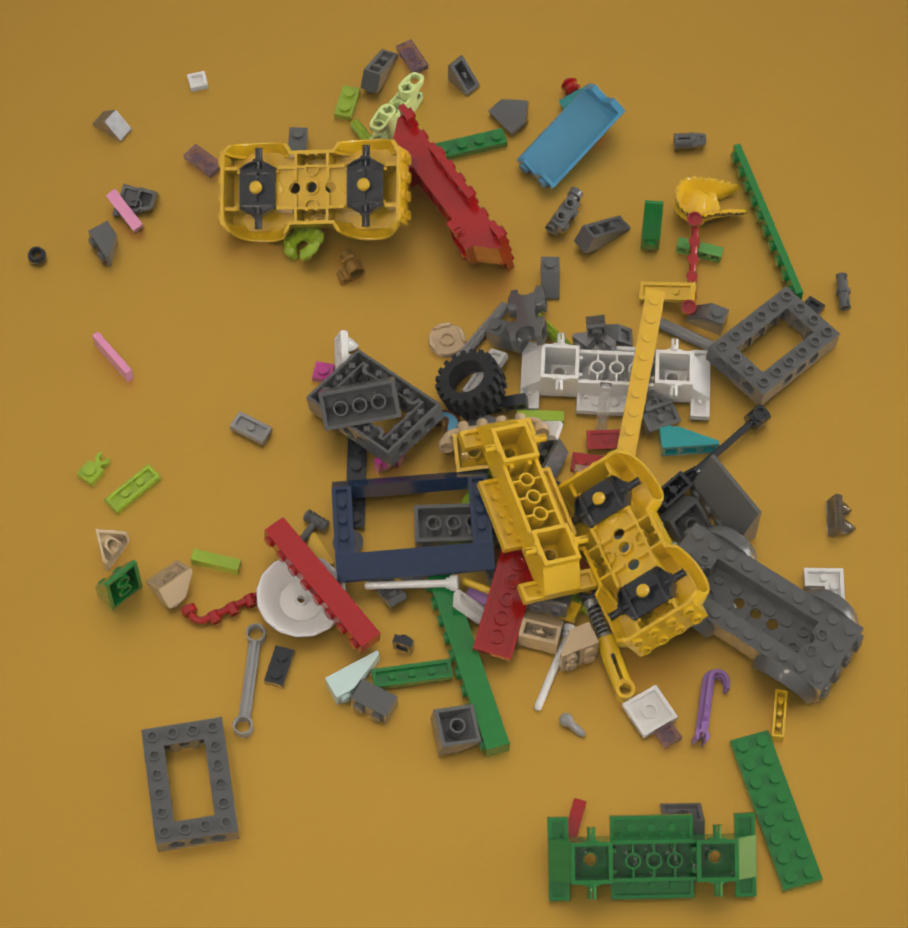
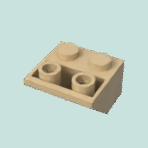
(540, 631)
(579, 647)

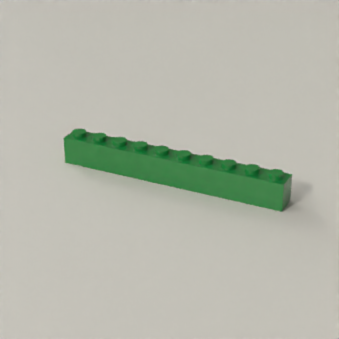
(469, 669)

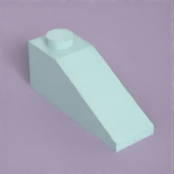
(345, 681)

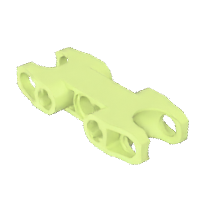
(387, 114)

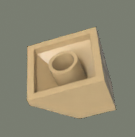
(171, 584)

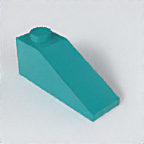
(681, 441)

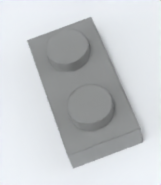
(251, 428)

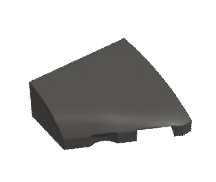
(138, 199)

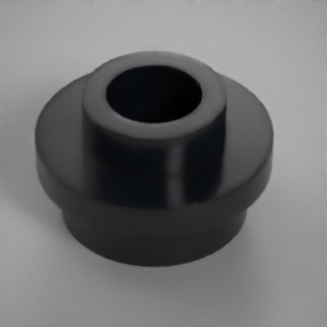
(34, 252)

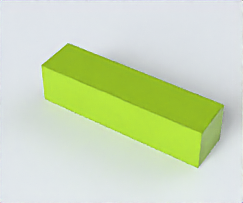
(544, 415)
(216, 561)

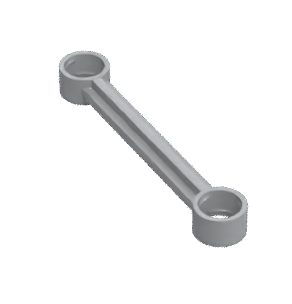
(249, 680)

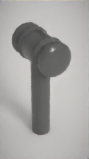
(314, 521)

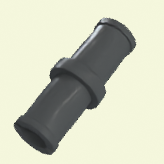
(843, 291)

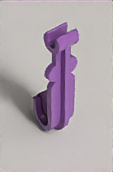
(705, 702)

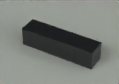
(511, 403)

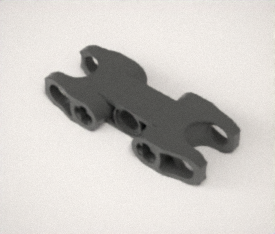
(528, 323)

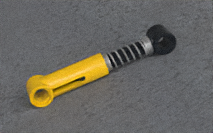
(608, 648)

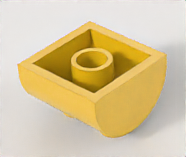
(469, 460)

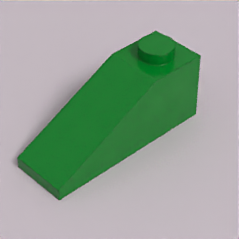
(651, 225)

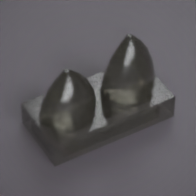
(835, 512)

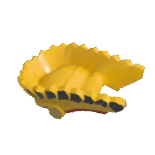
(702, 197)

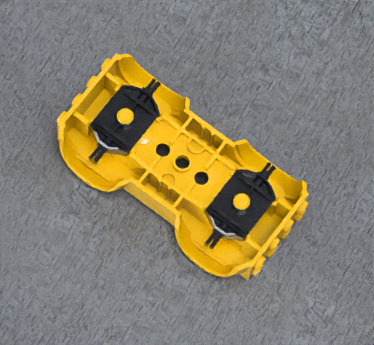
(367, 201)
(667, 587)

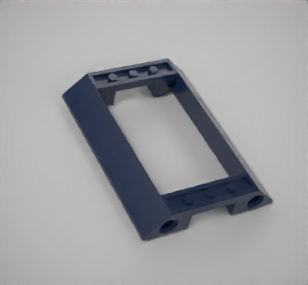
(410, 561)

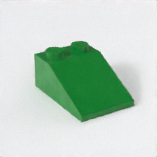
(119, 585)

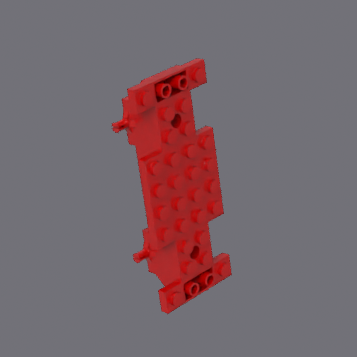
(467, 223)

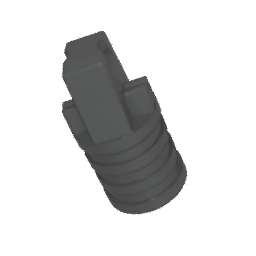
(688, 140)

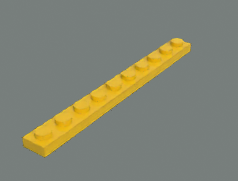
(641, 371)

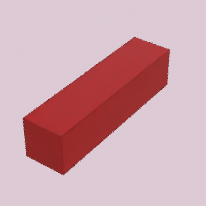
(575, 817)

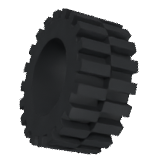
(481, 397)

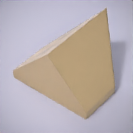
(111, 545)

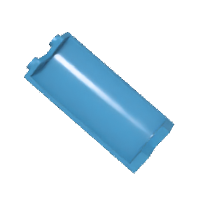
(570, 136)

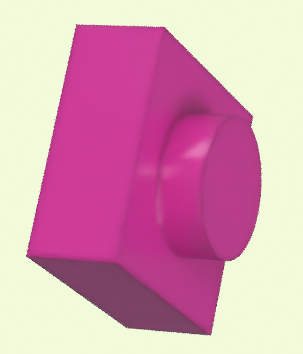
(322, 371)

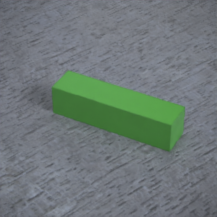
(705, 251)

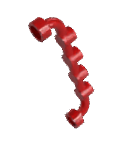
(694, 221)
(214, 616)

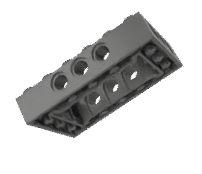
(758, 385)
(420, 409)
(197, 831)

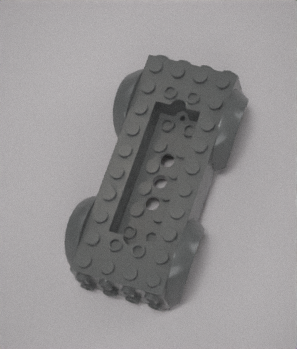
(814, 626)

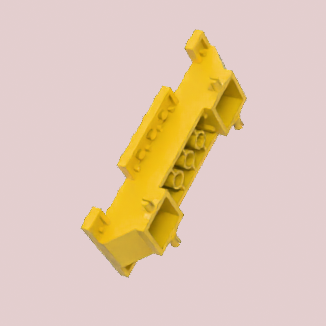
(529, 509)

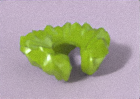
(312, 236)

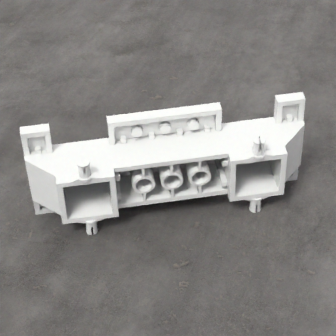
(576, 372)

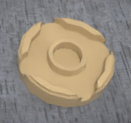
(446, 340)

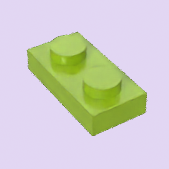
(347, 103)

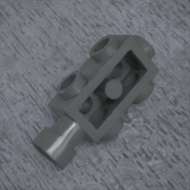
(565, 212)

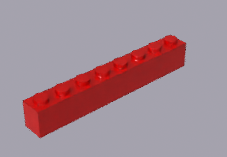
(322, 585)

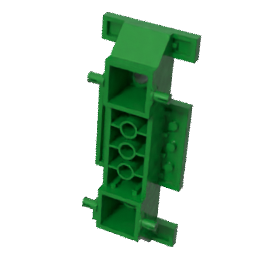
(652, 857)

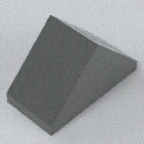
(462, 76)

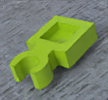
(93, 471)

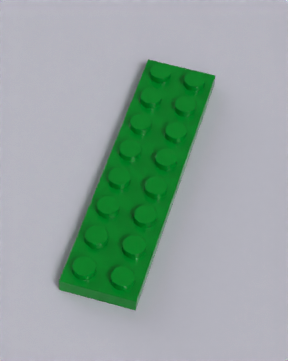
(775, 811)

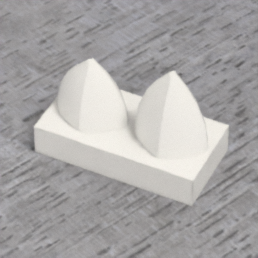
(342, 345)

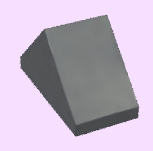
(113, 125)

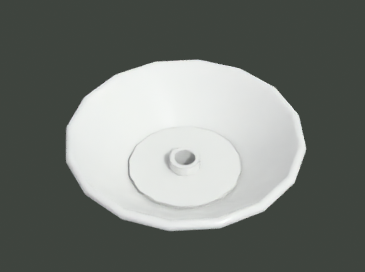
(279, 604)

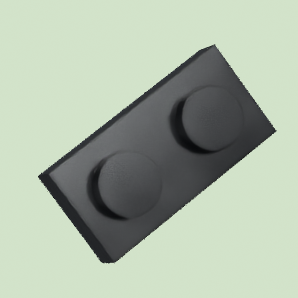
(279, 666)

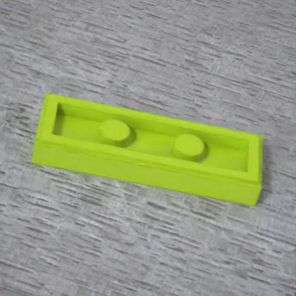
(132, 489)

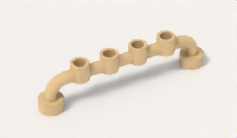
(446, 443)

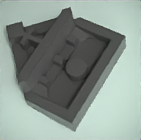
(511, 114)
(659, 413)

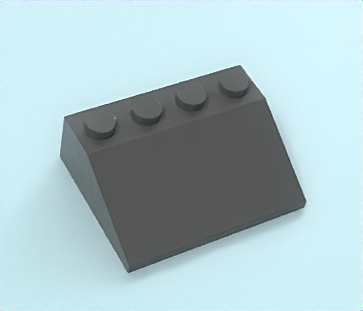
(725, 499)

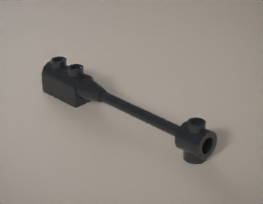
(683, 481)

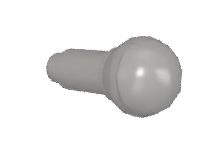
(567, 720)

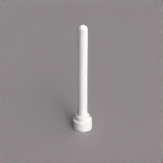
(450, 583)
(553, 669)

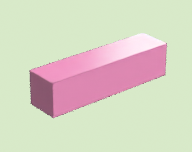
(124, 210)

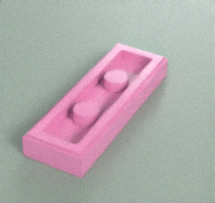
(112, 356)

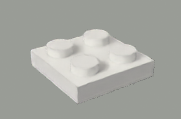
(649, 711)

